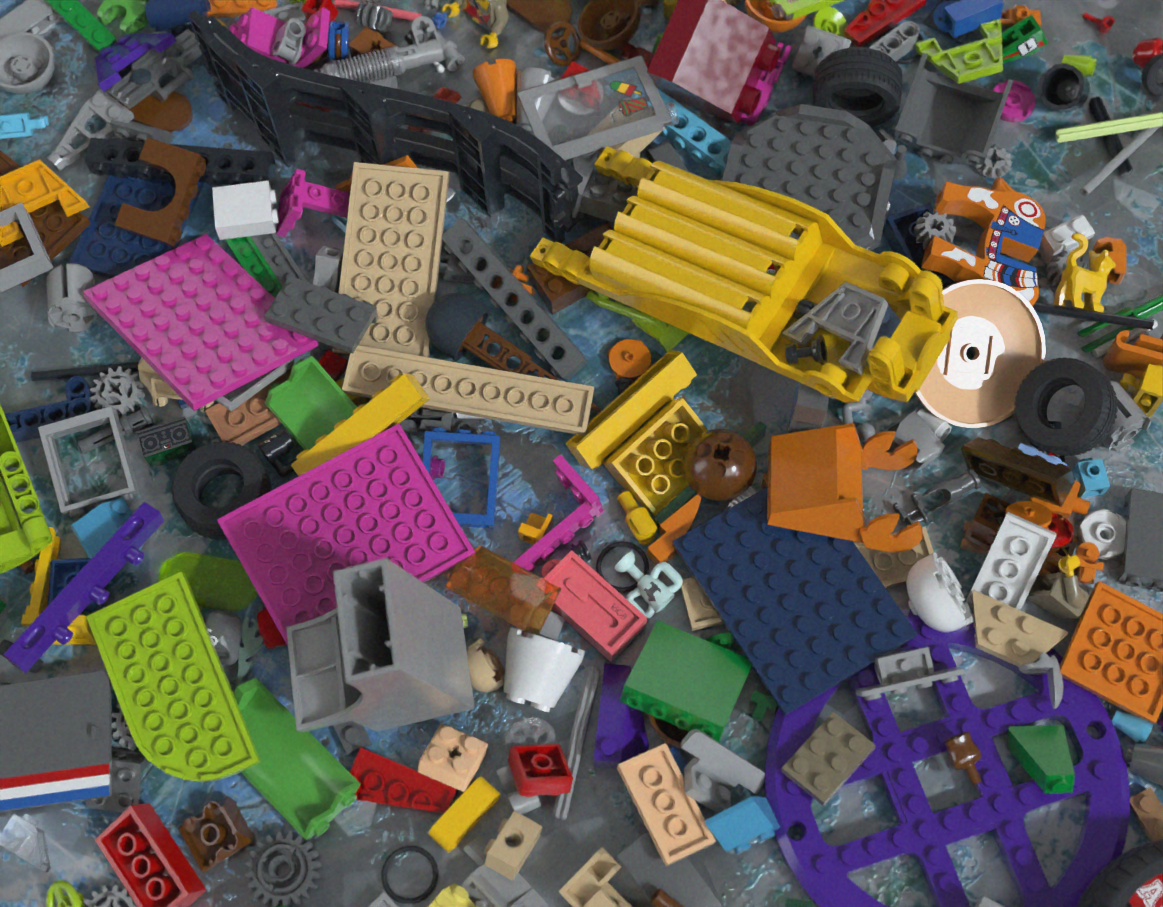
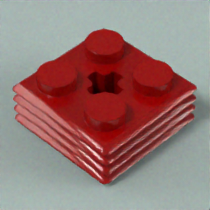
(540, 770)

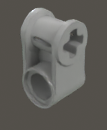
(289, 40)

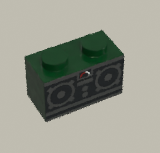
(167, 441)

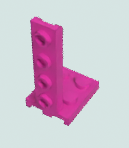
(304, 194)
(564, 531)

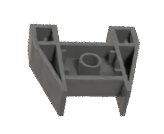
(598, 193)

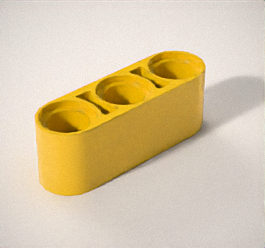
(464, 814)

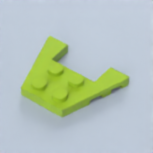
(969, 60)

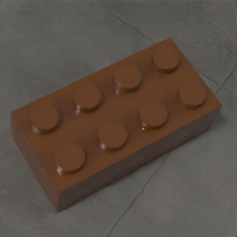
(557, 290)

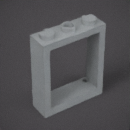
(28, 267)
(76, 424)

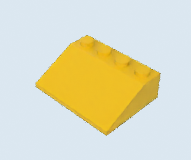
(653, 457)

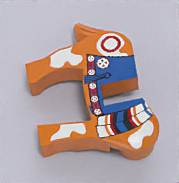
(1011, 226)

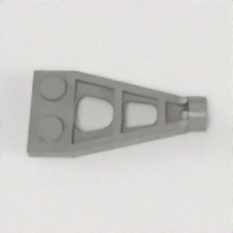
(101, 105)

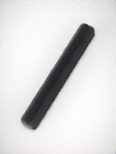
(1112, 140)

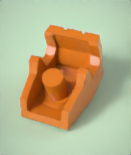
(1117, 252)

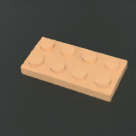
(664, 807)

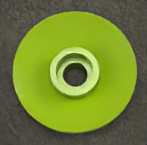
(830, 20)

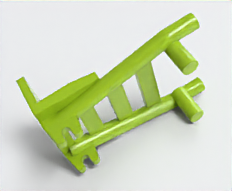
(666, 334)

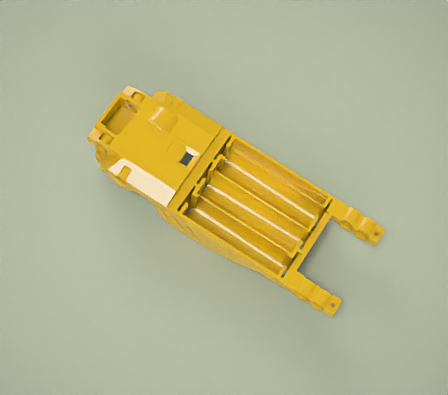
(703, 250)

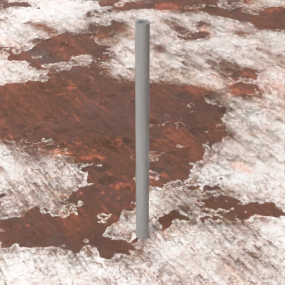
(1117, 160)

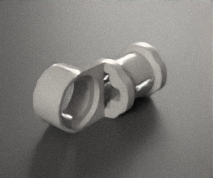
(451, 56)

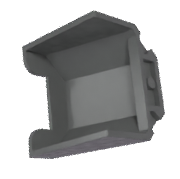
(949, 118)

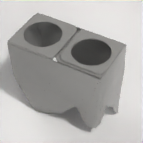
(928, 444)

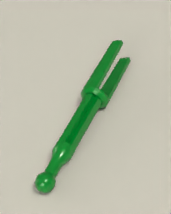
(1142, 311)

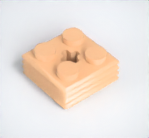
(456, 771)

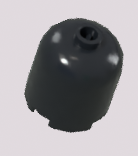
(1055, 84)

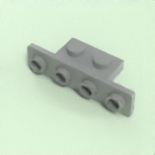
(906, 670)

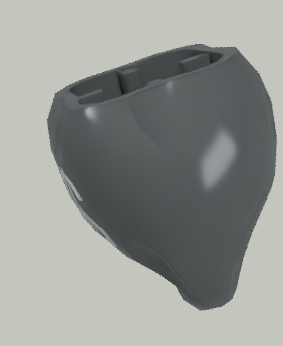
(226, 634)

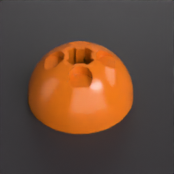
(762, 11)

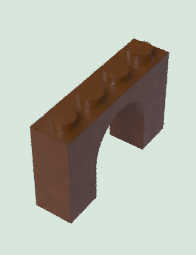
(165, 224)

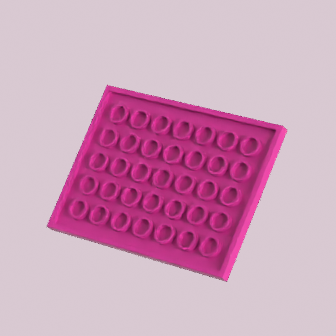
(197, 321)
(340, 516)

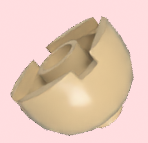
(484, 667)

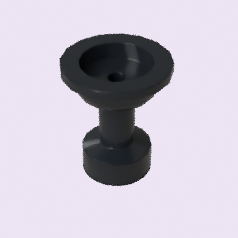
(817, 351)

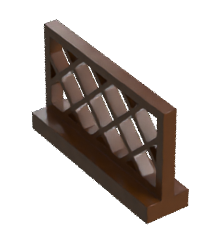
(984, 532)

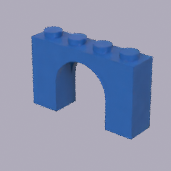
(969, 14)

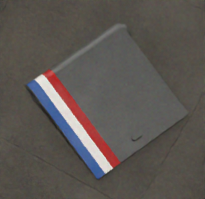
(55, 741)

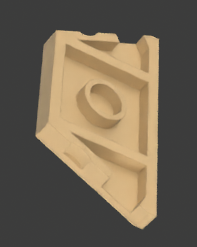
(1011, 632)

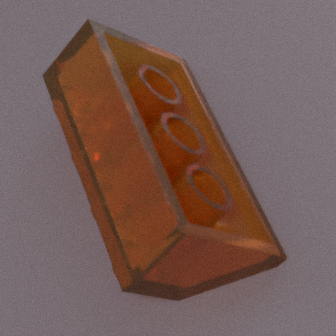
(504, 589)

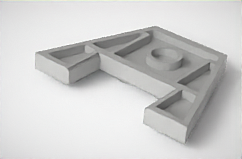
(848, 314)

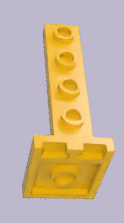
(39, 596)

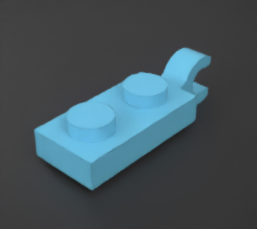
(20, 124)

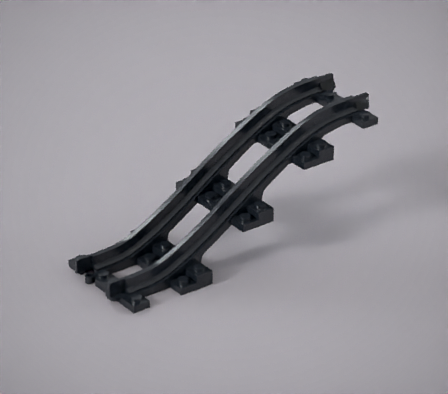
(485, 152)

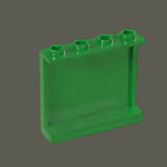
(686, 680)

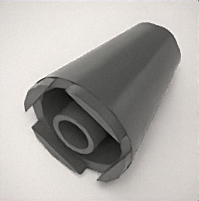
(1147, 761)

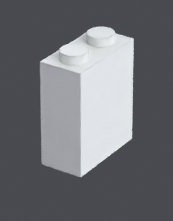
(245, 210)

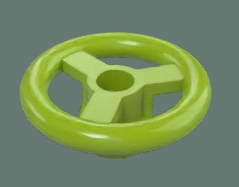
(72, 899)

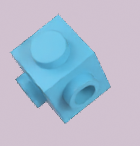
(1092, 477)

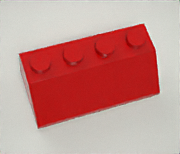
(149, 860)

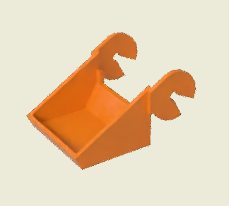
(819, 485)

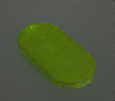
(213, 580)

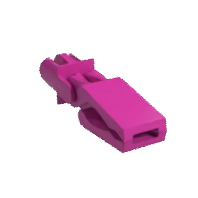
(766, 85)

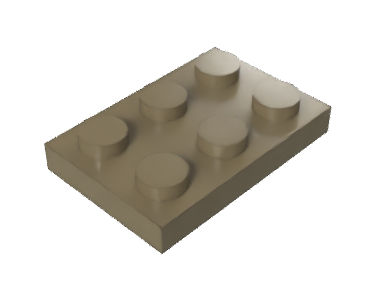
(828, 758)

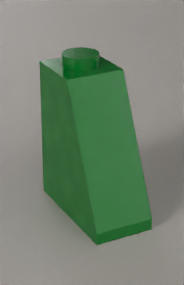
(1044, 756)

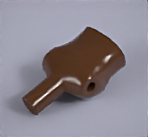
(964, 755)

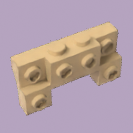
(591, 886)

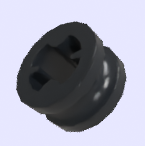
(581, 550)

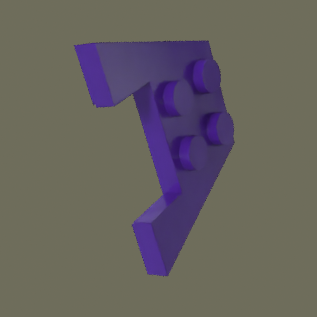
(125, 51)

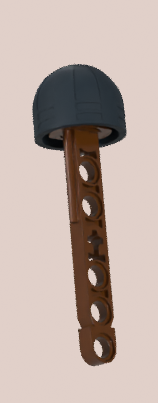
(458, 325)

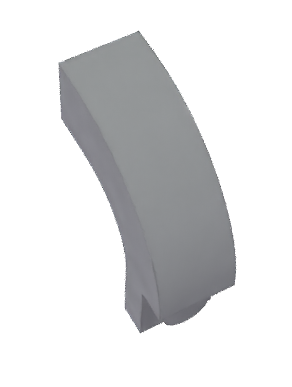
(328, 267)

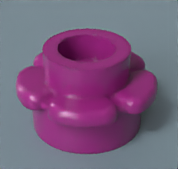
(437, 467)

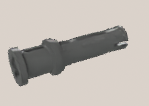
(128, 424)

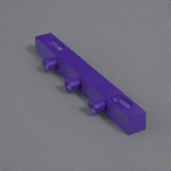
(85, 587)

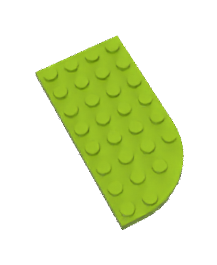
(173, 683)

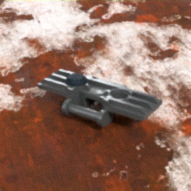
(150, 67)

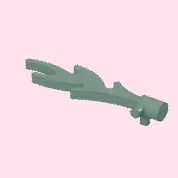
(250, 648)

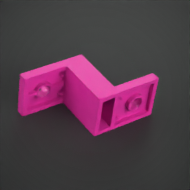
(259, 33)

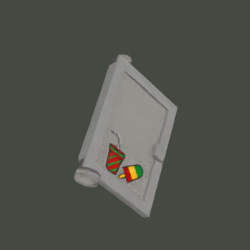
(597, 109)

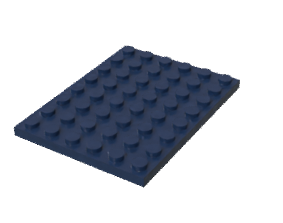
(793, 601)

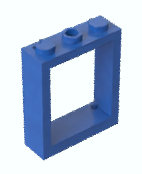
(466, 437)

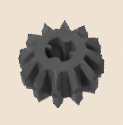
(373, 17)

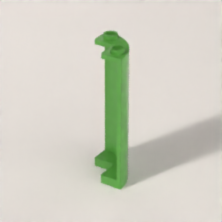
(309, 402)
(294, 768)

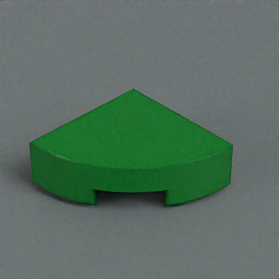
(724, 640)

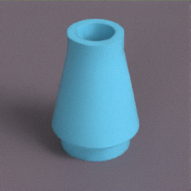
(1132, 726)

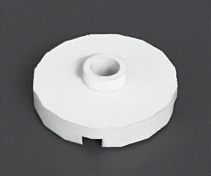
(1108, 523)

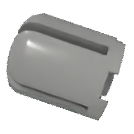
(67, 298)
(1128, 422)

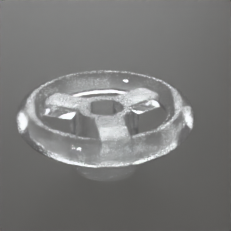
(527, 733)

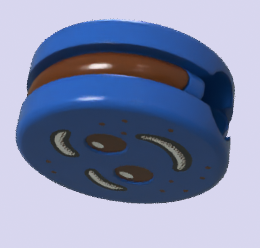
(338, 40)

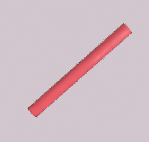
(397, 13)

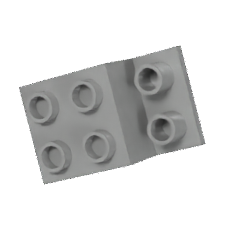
(381, 656)

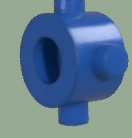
(439, 20)

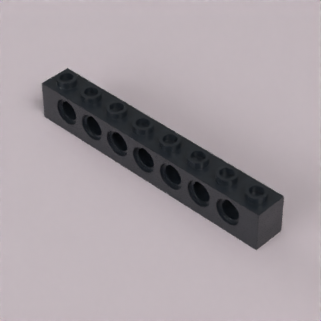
(125, 152)

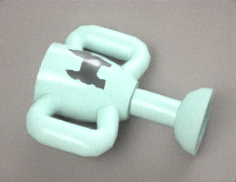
(649, 587)

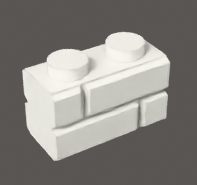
(1059, 238)

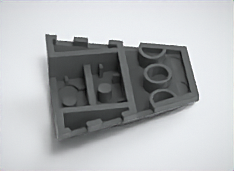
(645, 872)

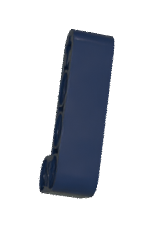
(21, 421)

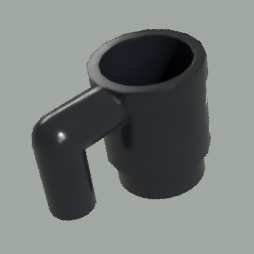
(275, 449)

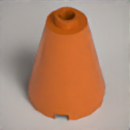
(498, 87)

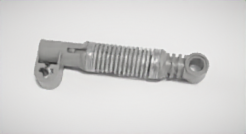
(394, 59)

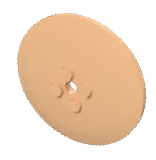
(1006, 347)

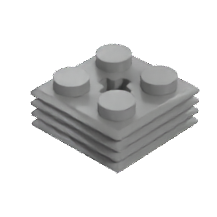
(812, 43)

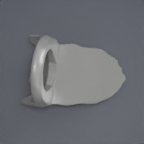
(1047, 666)

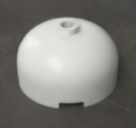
(937, 595)

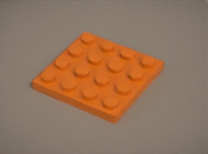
(1118, 652)

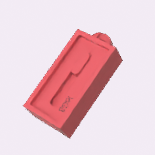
(593, 606)

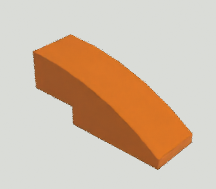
(671, 529)

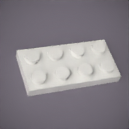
(1013, 561)

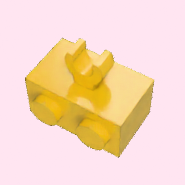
(1146, 390)

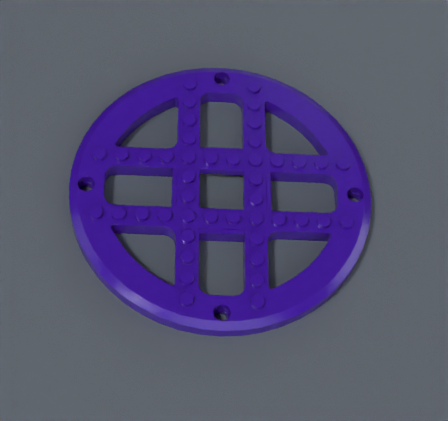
(1099, 776)

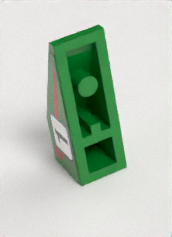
(1022, 39)

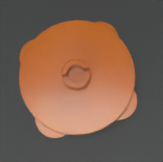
(629, 359)
(1031, 511)

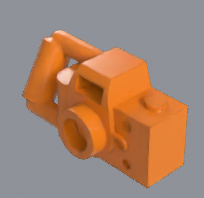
(1015, 15)

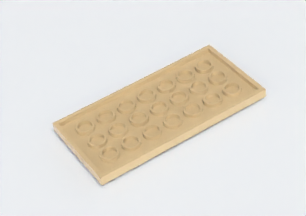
(394, 251)

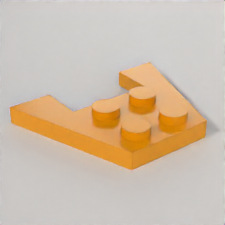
(34, 187)

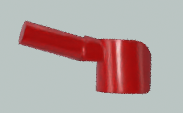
(1103, 25)

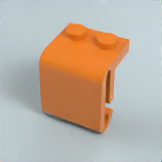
(1133, 358)

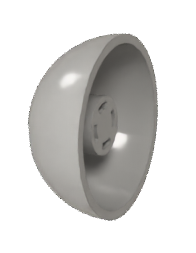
(25, 63)

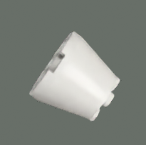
(538, 669)

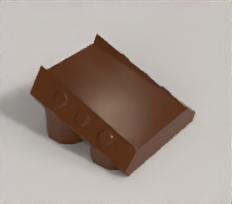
(216, 833)

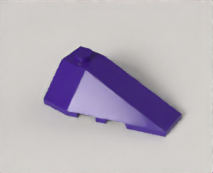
(619, 726)

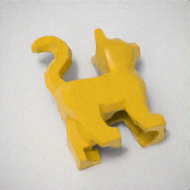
(1078, 280)

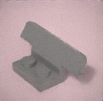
(716, 772)
(492, 889)

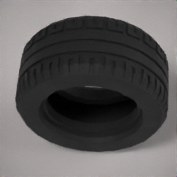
(859, 68)

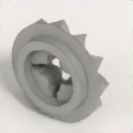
(1002, 164)

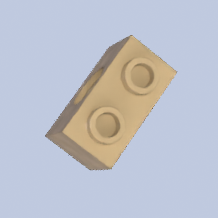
(508, 859)

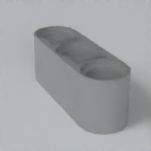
(898, 41)

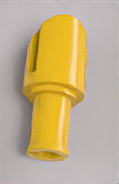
(637, 519)

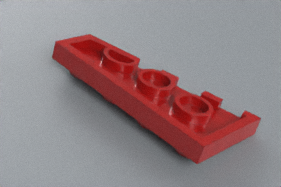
(879, 18)
(398, 785)

